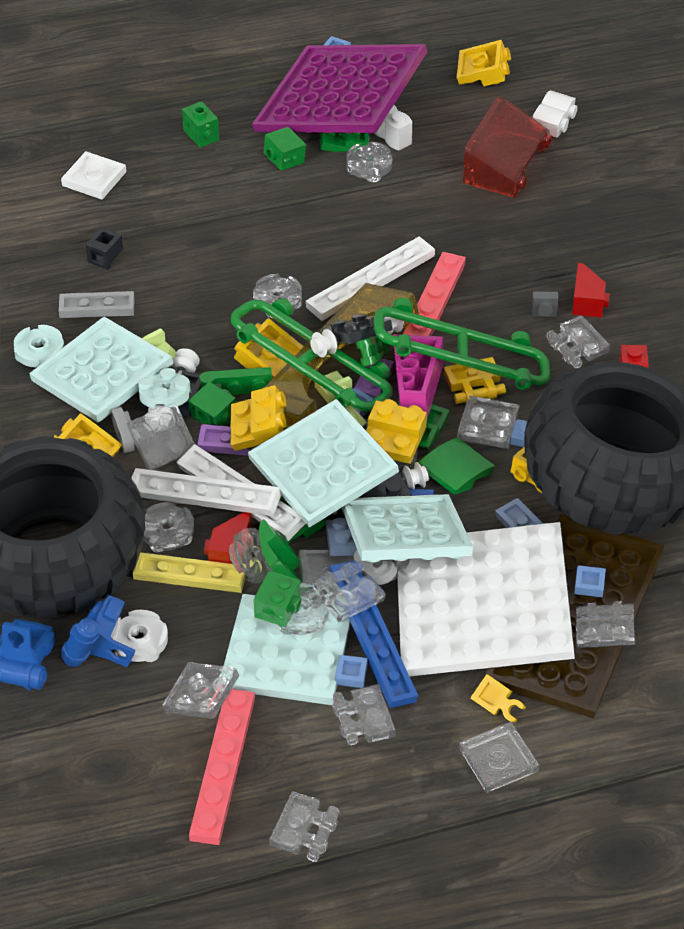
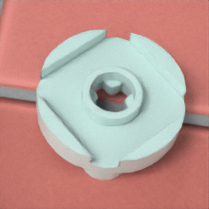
(27, 339)
(164, 388)

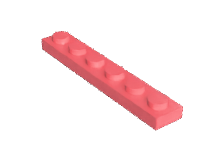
(437, 291)
(222, 768)

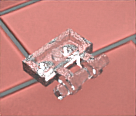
(585, 341)
(351, 598)
(605, 625)
(371, 711)
(296, 821)

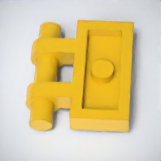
(465, 378)

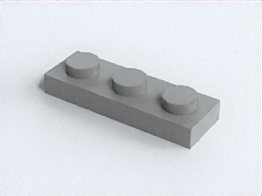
(96, 304)

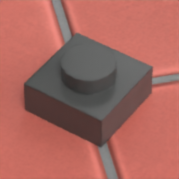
(545, 304)

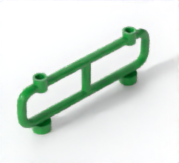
(280, 311)
(518, 343)

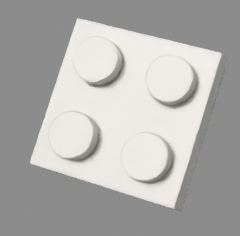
(93, 175)

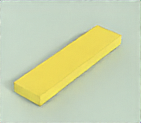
(188, 572)

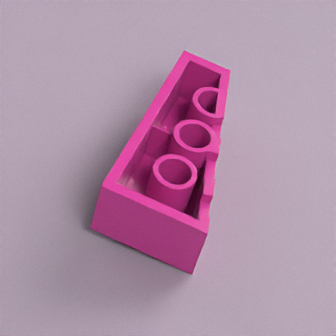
(418, 374)

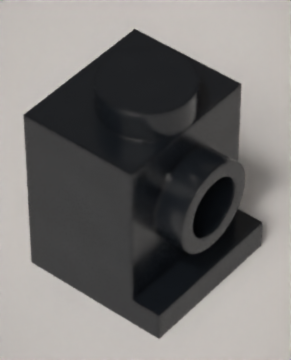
(104, 248)

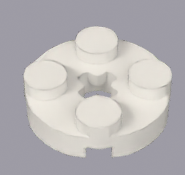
(154, 637)

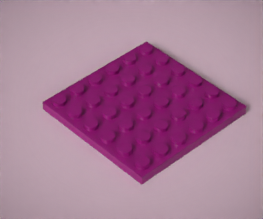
(340, 88)

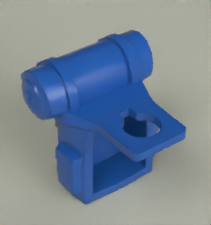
(94, 638)
(22, 651)

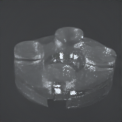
(360, 165)
(285, 288)
(171, 538)
(242, 559)
(310, 620)

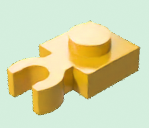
(494, 697)

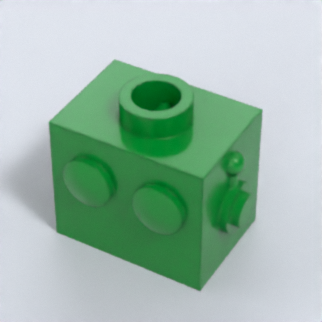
(200, 124)
(284, 148)
(212, 405)
(277, 599)

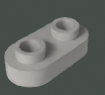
(123, 434)
(380, 571)

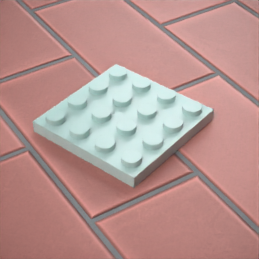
(100, 368)
(323, 462)
(406, 528)
(282, 663)

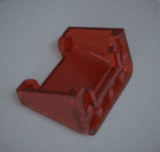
(503, 148)

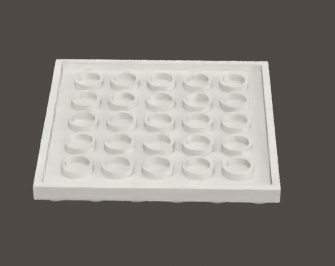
(487, 607)

